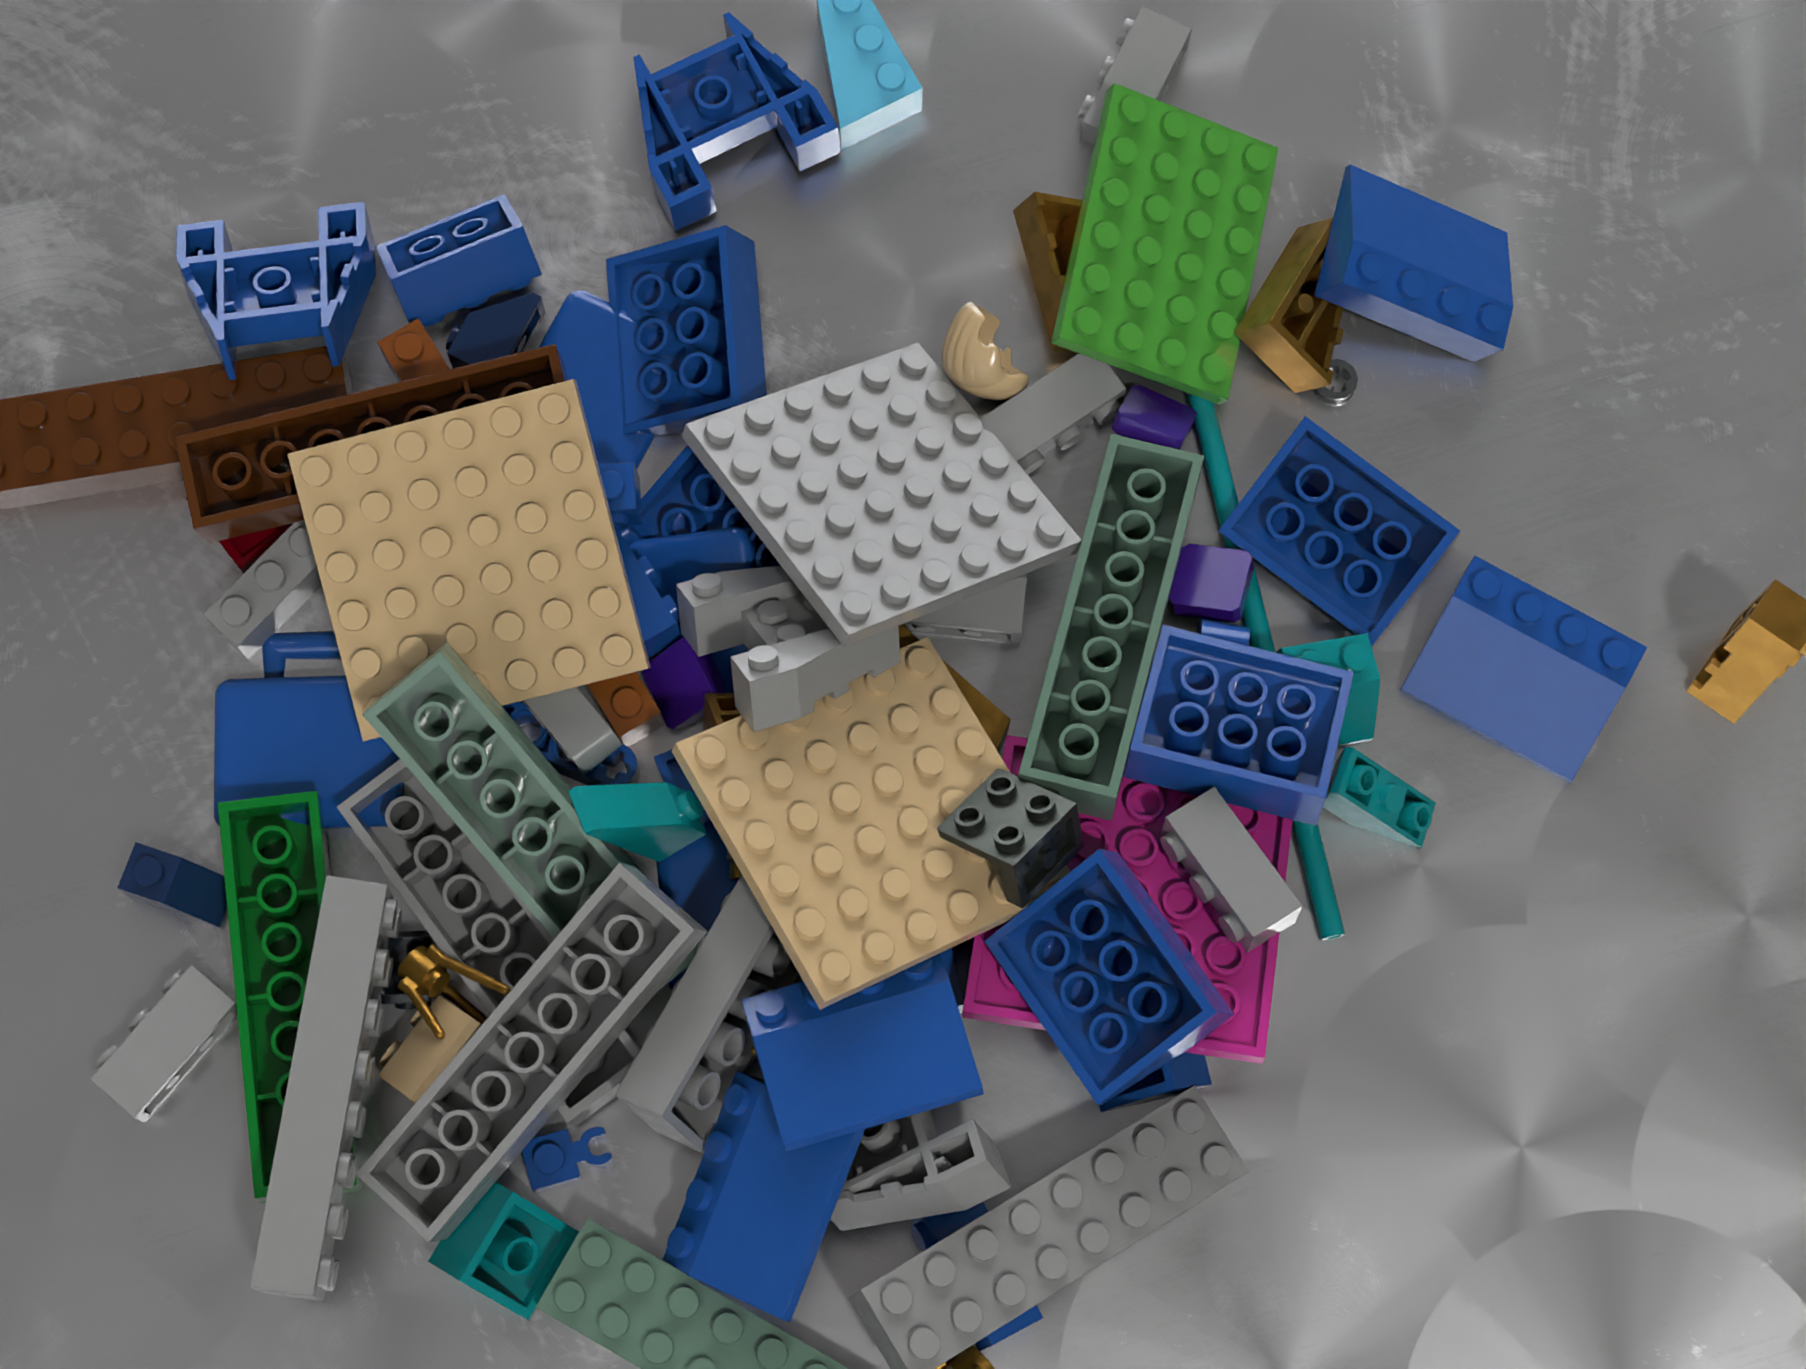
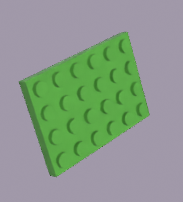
(1165, 245)

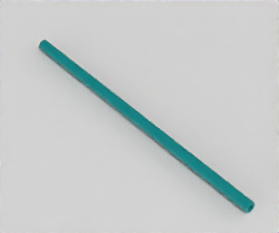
(1255, 617)

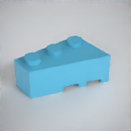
(865, 70)

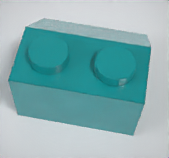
(1354, 655)
(506, 1250)

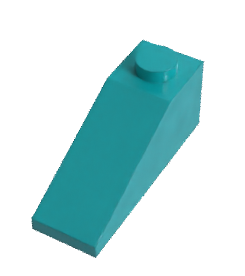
(640, 816)

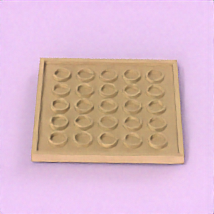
(474, 537)
(843, 822)

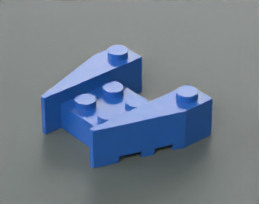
(717, 104)
(280, 288)

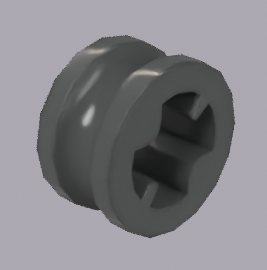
(1333, 398)

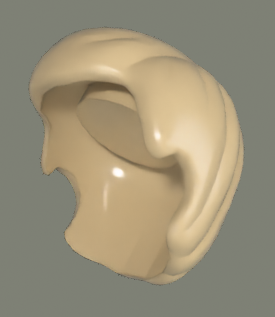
(976, 361)

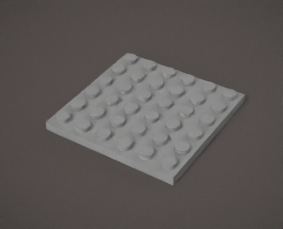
(880, 492)

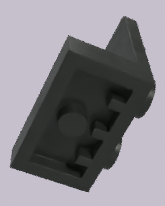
(1019, 829)

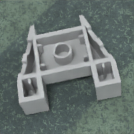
(790, 647)
(913, 1173)

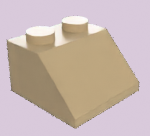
(422, 1057)

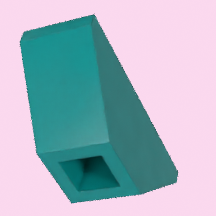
(1377, 799)

